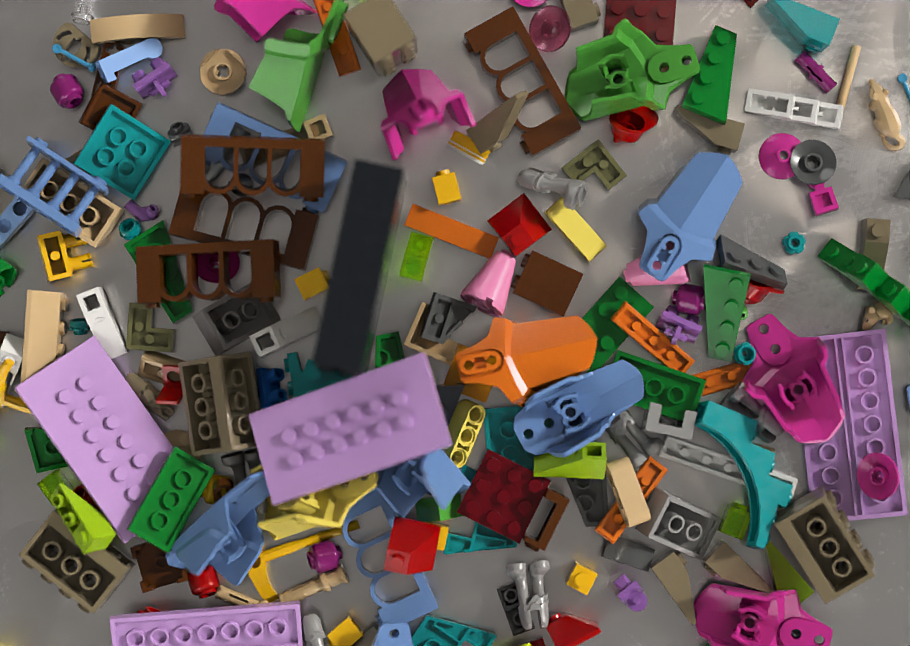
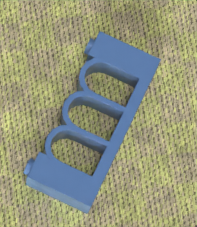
(222, 124)
(408, 606)

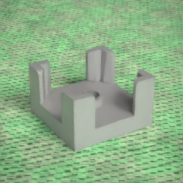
(683, 430)

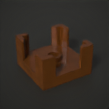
(154, 568)

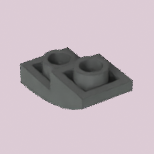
(629, 553)
(510, 602)

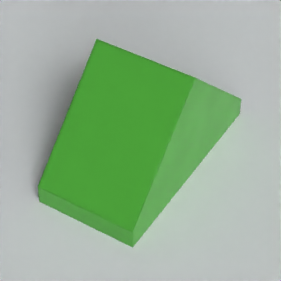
(429, 510)

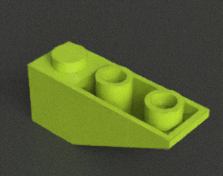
(584, 463)
(85, 523)

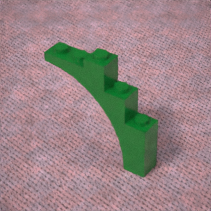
(868, 276)

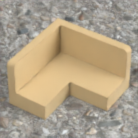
(442, 352)

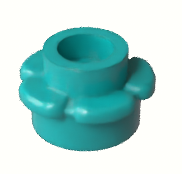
(129, 228)
(789, 247)
(79, 326)
(750, 353)

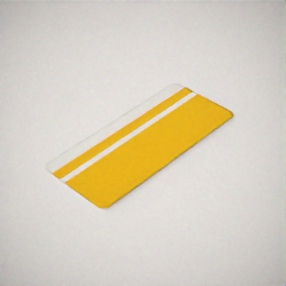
(466, 147)

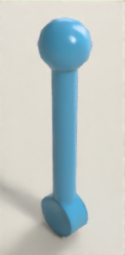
(56, 48)
(902, 78)

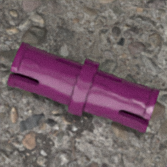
(815, 71)

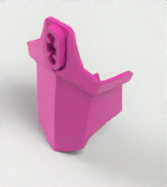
(259, 16)
(416, 100)
(794, 382)
(755, 618)

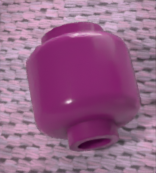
(67, 91)
(689, 299)
(324, 556)

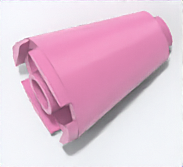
(640, 278)
(491, 284)

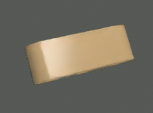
(627, 492)

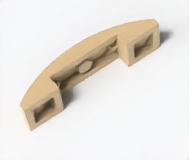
(137, 27)
(313, 128)

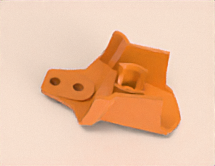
(529, 355)

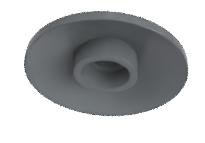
(820, 155)

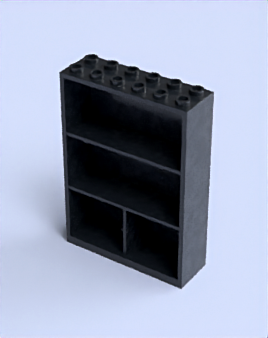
(360, 268)

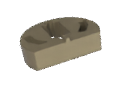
(67, 41)

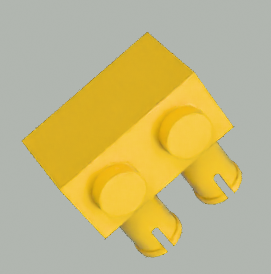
(54, 255)

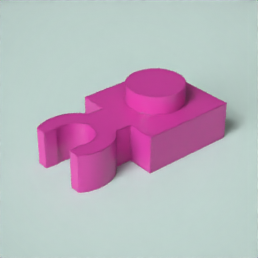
(822, 199)

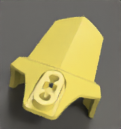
(322, 508)

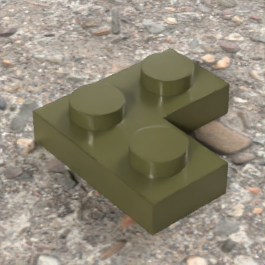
(598, 161)
(142, 335)

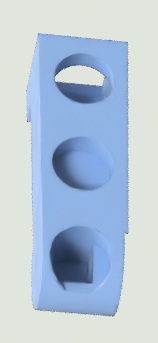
(146, 49)
(13, 219)

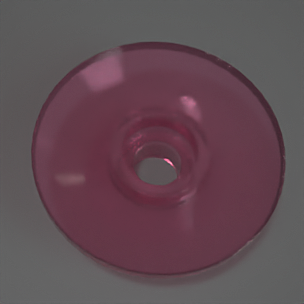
(542, 25)

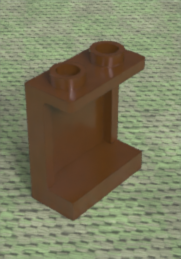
(546, 282)
(551, 522)

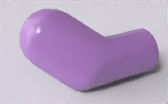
(142, 213)

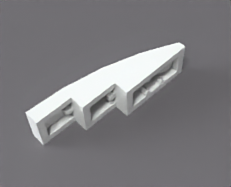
(794, 108)

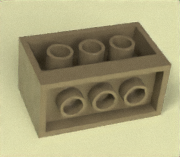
(382, 35)
(217, 402)
(819, 558)
(106, 565)

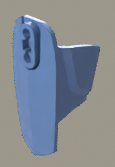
(579, 409)
(225, 534)

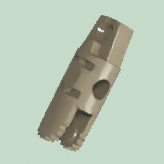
(148, 394)

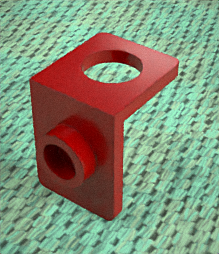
(172, 390)

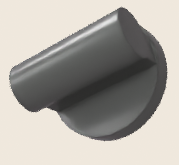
(176, 131)
(245, 180)

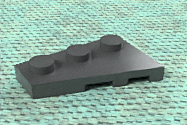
(739, 258)
(590, 498)

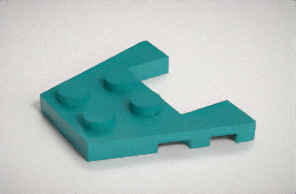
(482, 537)
(442, 632)

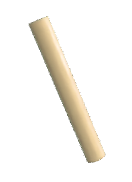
(848, 75)

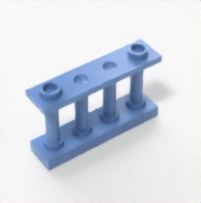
(51, 209)

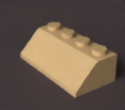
(99, 216)
(43, 331)

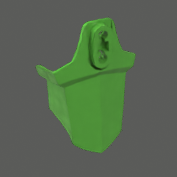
(293, 64)
(626, 73)

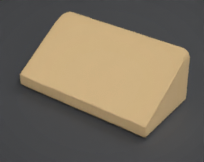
(152, 364)

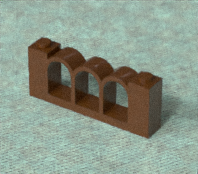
(495, 31)
(192, 165)
(299, 243)
(152, 276)

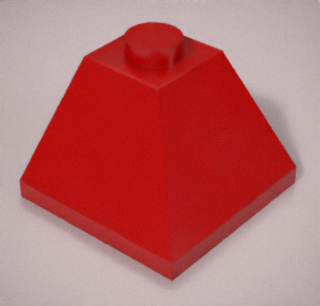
(519, 225)
(411, 546)
(570, 629)

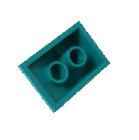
(805, 24)

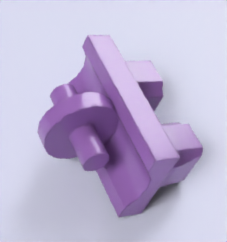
(155, 81)
(678, 327)
(631, 594)

